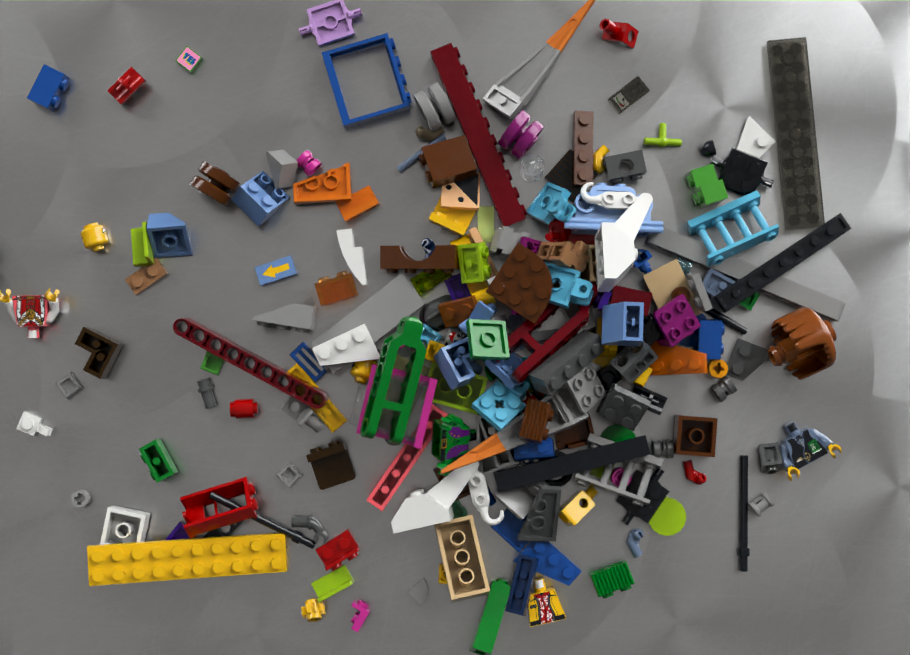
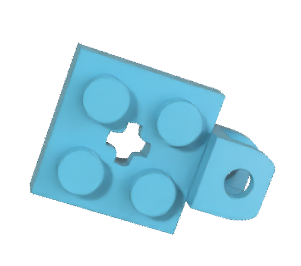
(551, 204)
(571, 287)
(502, 394)

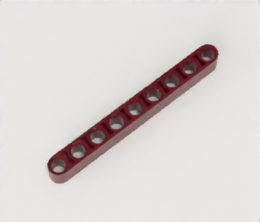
(241, 362)

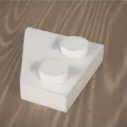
(754, 139)

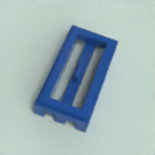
(299, 362)

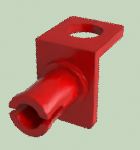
(618, 32)

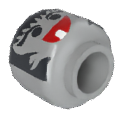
(453, 335)

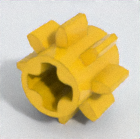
(313, 610)

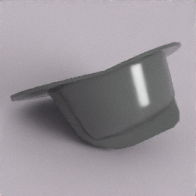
(430, 313)

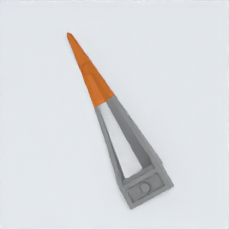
(520, 84)
(565, 416)

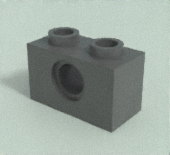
(633, 159)

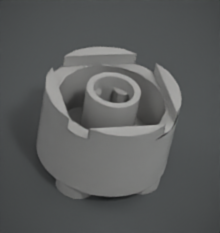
(505, 240)

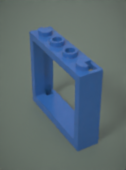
(357, 47)

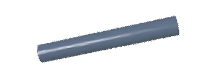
(414, 158)

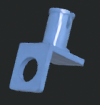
(481, 312)

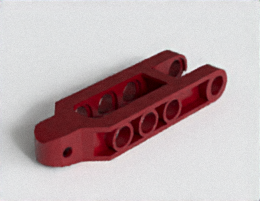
(542, 352)

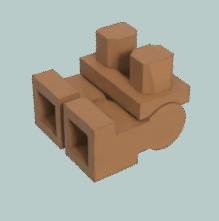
(565, 254)

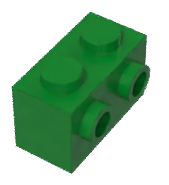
(158, 460)

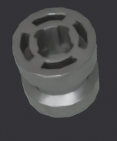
(723, 388)
(663, 448)

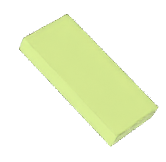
(486, 222)

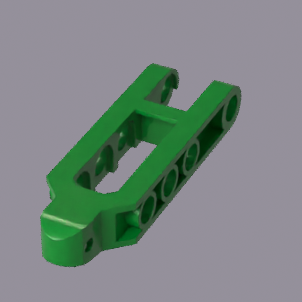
(407, 334)

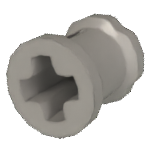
(761, 504)

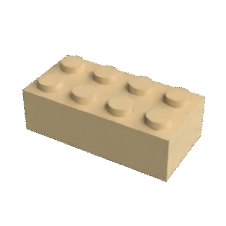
(462, 559)

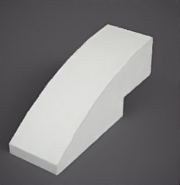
(353, 255)

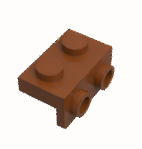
(457, 310)

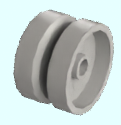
(437, 105)

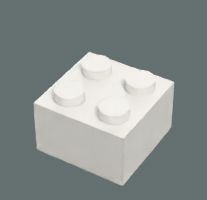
(124, 525)

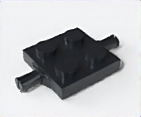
(742, 171)
(654, 492)

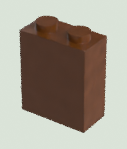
(447, 161)

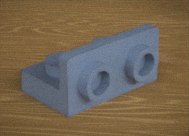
(715, 283)

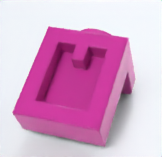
(359, 618)

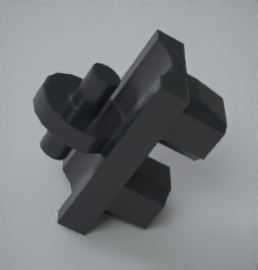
(657, 400)

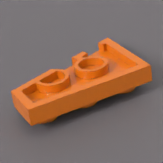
(327, 187)
(678, 360)

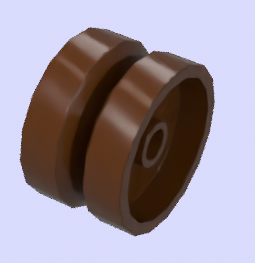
(214, 183)

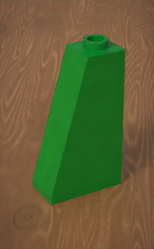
(490, 618)

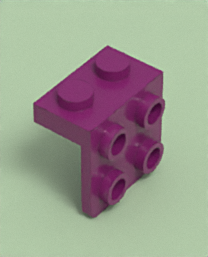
(675, 321)

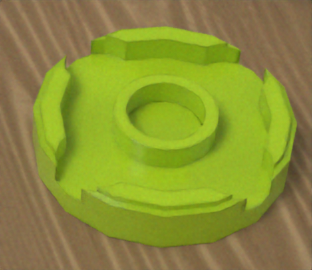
(669, 518)

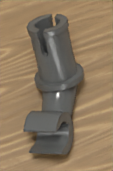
(310, 523)

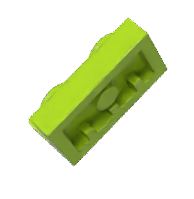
(474, 262)

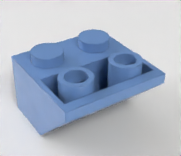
(260, 198)
(623, 324)

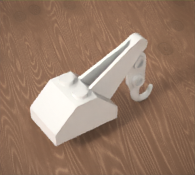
(615, 241)
(435, 506)

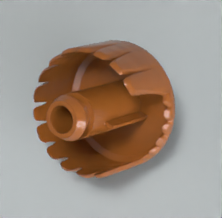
(804, 341)

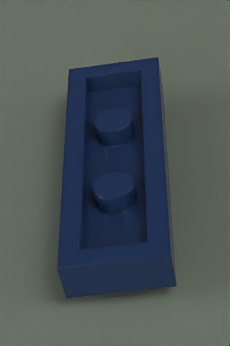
(522, 585)

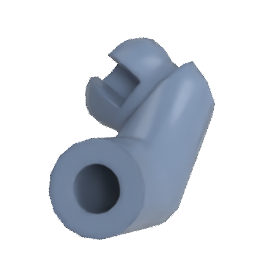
(633, 541)

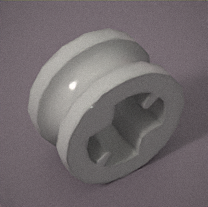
(83, 503)

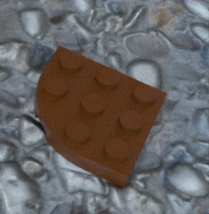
(523, 283)

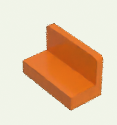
(361, 203)

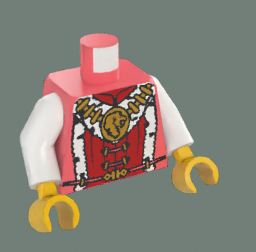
(32, 310)

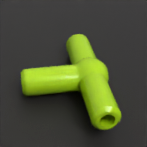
(662, 141)

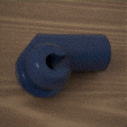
(429, 246)

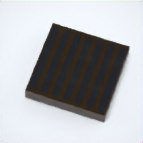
(563, 175)

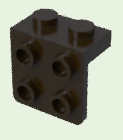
(331, 465)

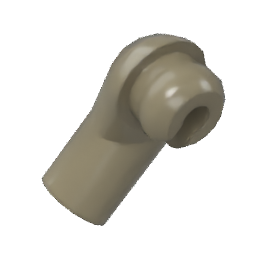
(427, 134)

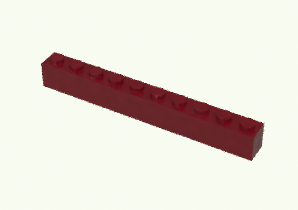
(477, 134)

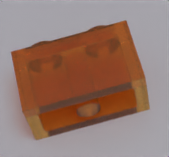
(336, 289)

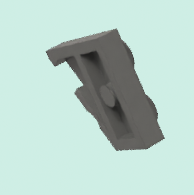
(745, 359)

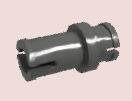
(207, 393)

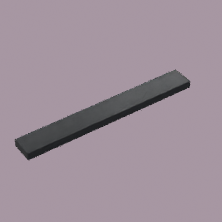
(782, 262)
(572, 463)

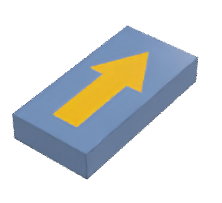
(275, 270)

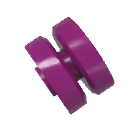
(521, 135)

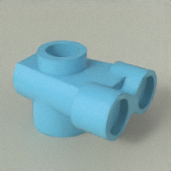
(429, 334)

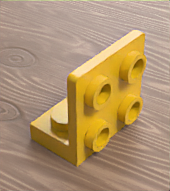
(452, 219)

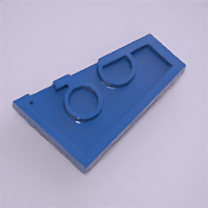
(551, 561)

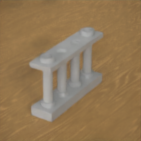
(650, 463)

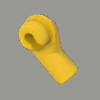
(597, 159)

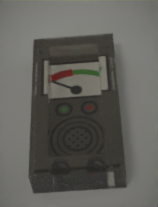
(628, 95)

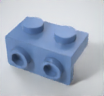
(505, 368)

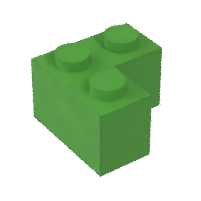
(706, 186)

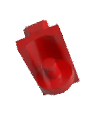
(126, 85)

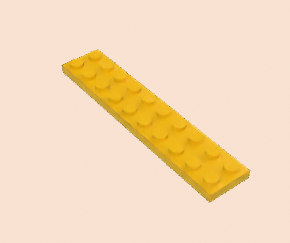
(186, 558)

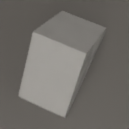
(282, 168)

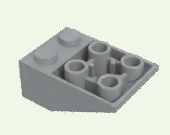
(294, 315)

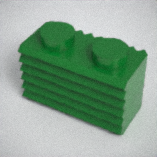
(611, 579)

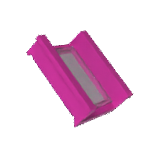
(419, 412)

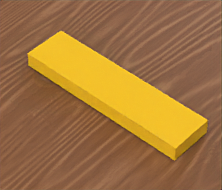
(329, 413)

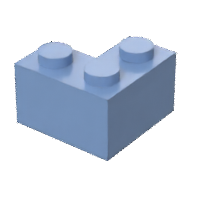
(454, 363)

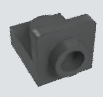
(770, 458)

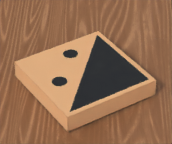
(462, 194)

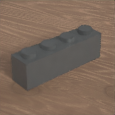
(566, 362)

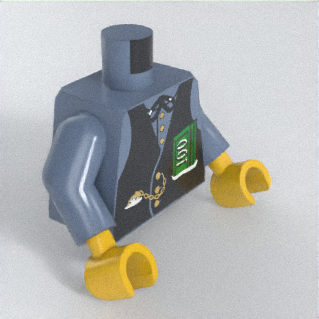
(803, 448)

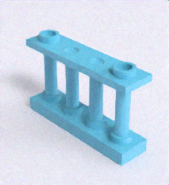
(732, 210)

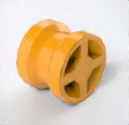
(713, 368)

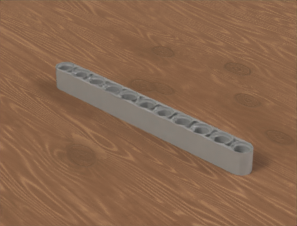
(736, 269)

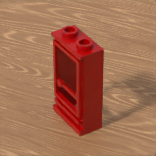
(195, 511)

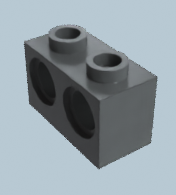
(633, 361)

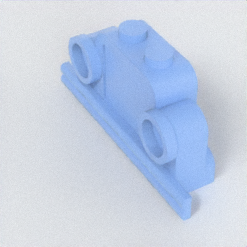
(589, 216)

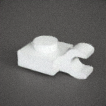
(32, 425)

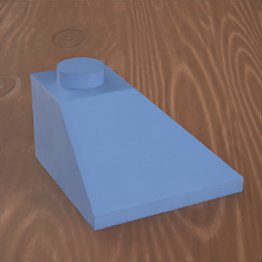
(168, 236)

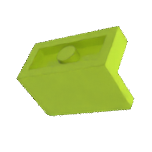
(141, 246)
(332, 583)

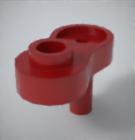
(557, 232)

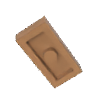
(146, 277)

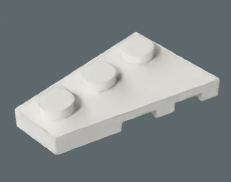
(348, 347)

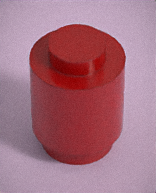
(244, 408)

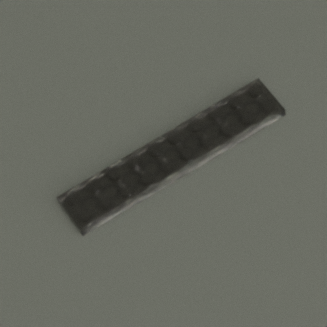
(795, 133)

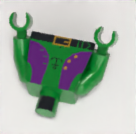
(450, 440)

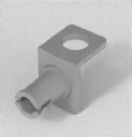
(303, 415)

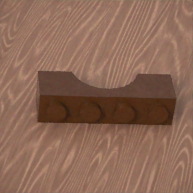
(396, 257)

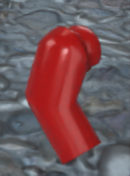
(693, 475)

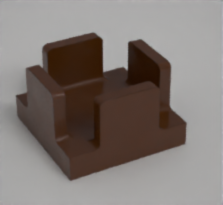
(575, 436)

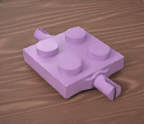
(330, 22)

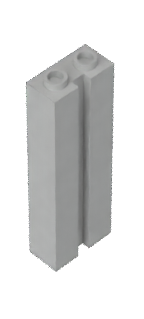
(379, 313)

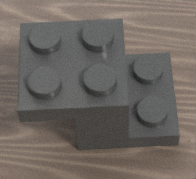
(623, 406)

